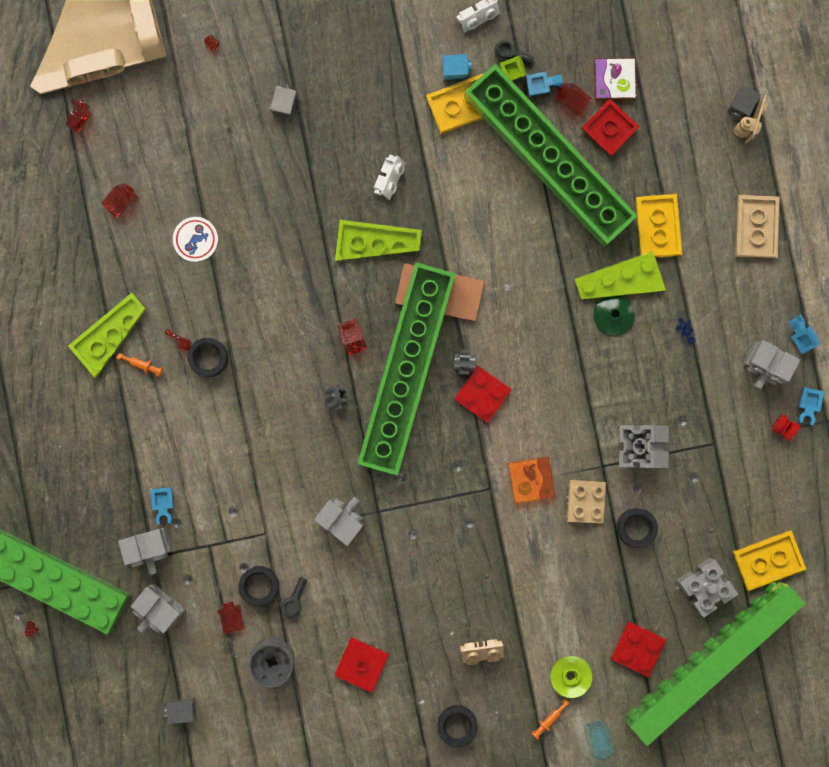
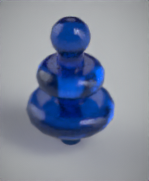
(686, 331)

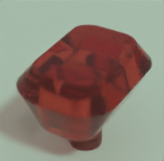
(211, 43)
(30, 628)

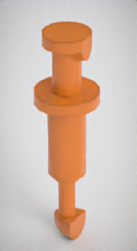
(146, 366)
(549, 720)

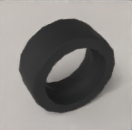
(204, 342)
(653, 527)
(243, 586)
(457, 742)

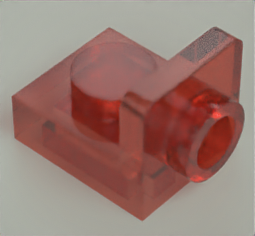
(572, 97)
(78, 118)
(119, 199)
(351, 337)
(231, 617)

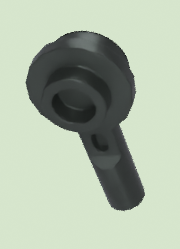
(505, 50)
(291, 606)

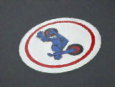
(195, 239)

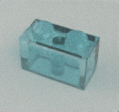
(599, 739)

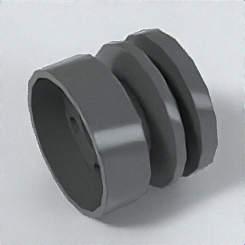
(272, 674)

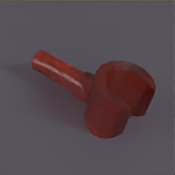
(183, 342)

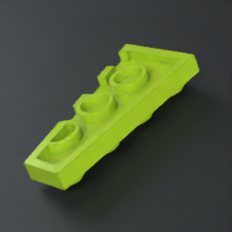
(369, 239)
(624, 278)
(106, 335)

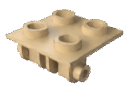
(748, 126)
(586, 501)
(473, 655)

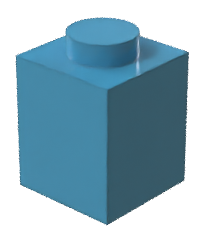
(456, 67)

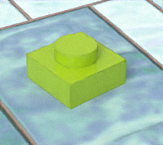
(513, 68)

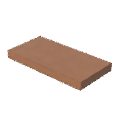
(463, 298)

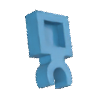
(810, 402)
(162, 500)

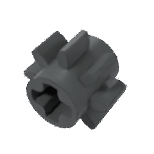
(464, 362)
(336, 398)

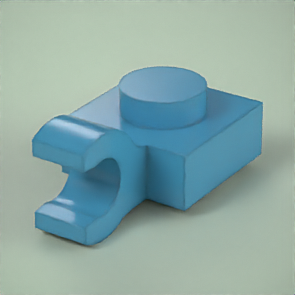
(539, 84)
(805, 337)

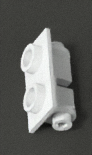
(485, 11)
(394, 169)

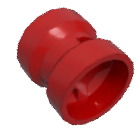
(785, 427)

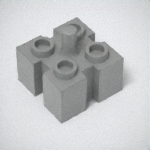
(770, 363)
(644, 446)
(341, 519)
(146, 548)
(707, 587)
(157, 608)

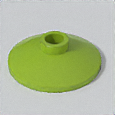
(571, 687)

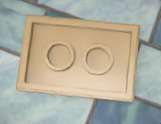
(757, 226)

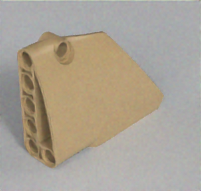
(98, 42)

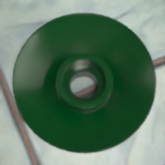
(604, 319)

